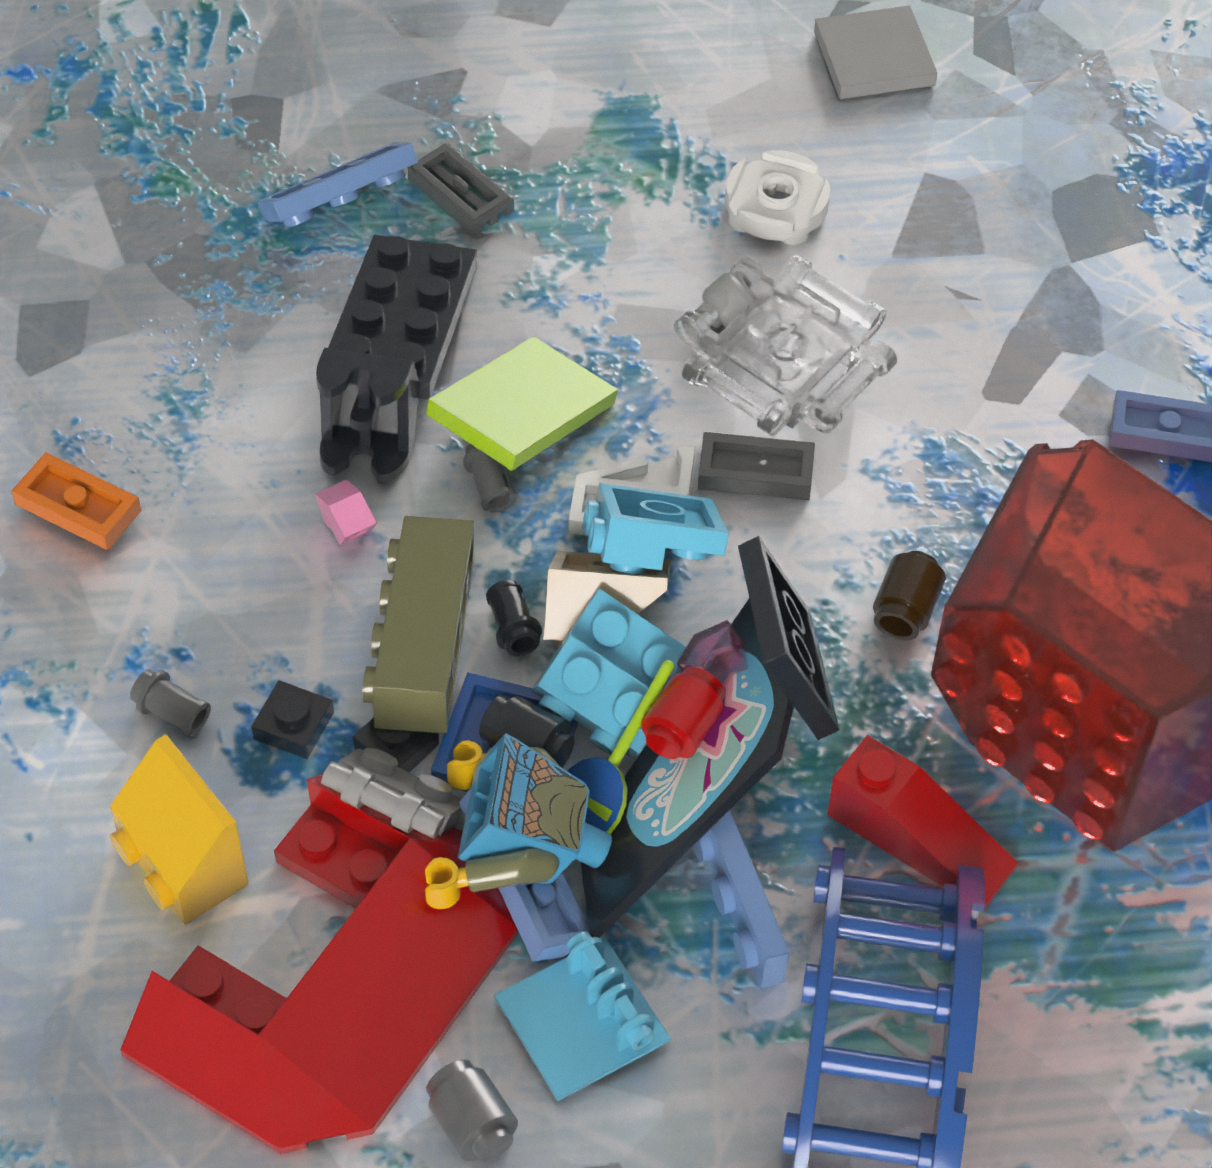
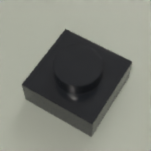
(292, 719)
(405, 746)

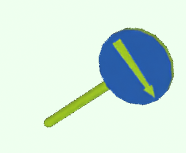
(603, 776)

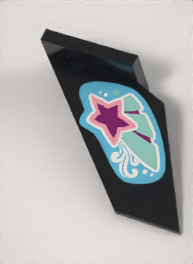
(683, 798)

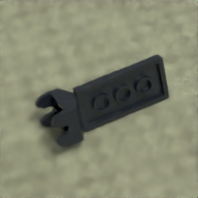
(389, 351)

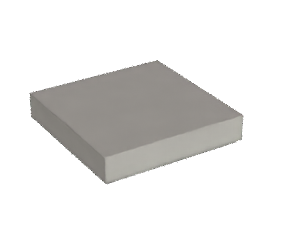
(875, 52)

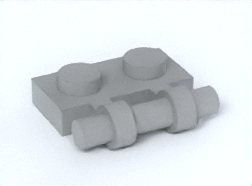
(411, 801)

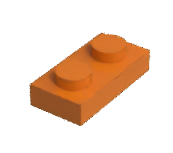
(76, 501)

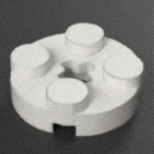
(771, 218)

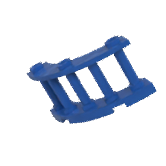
(949, 1004)

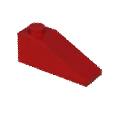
(913, 818)

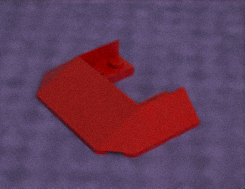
(361, 1014)

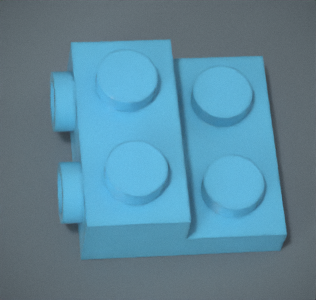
(637, 525)
(606, 670)

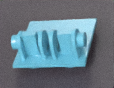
(581, 1016)

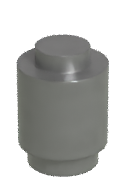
(471, 1111)

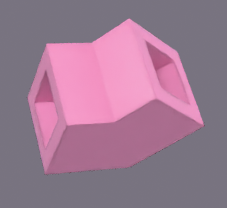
(345, 511)

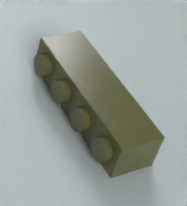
(422, 625)

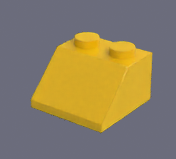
(177, 834)

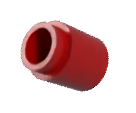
(683, 713)

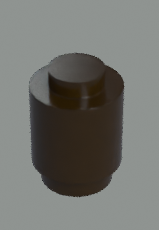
(908, 595)

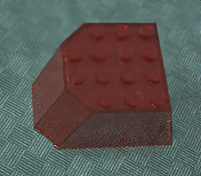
(1088, 643)

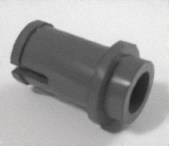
(491, 480)
(158, 695)

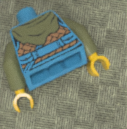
(518, 824)

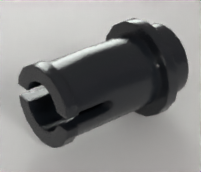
(517, 630)

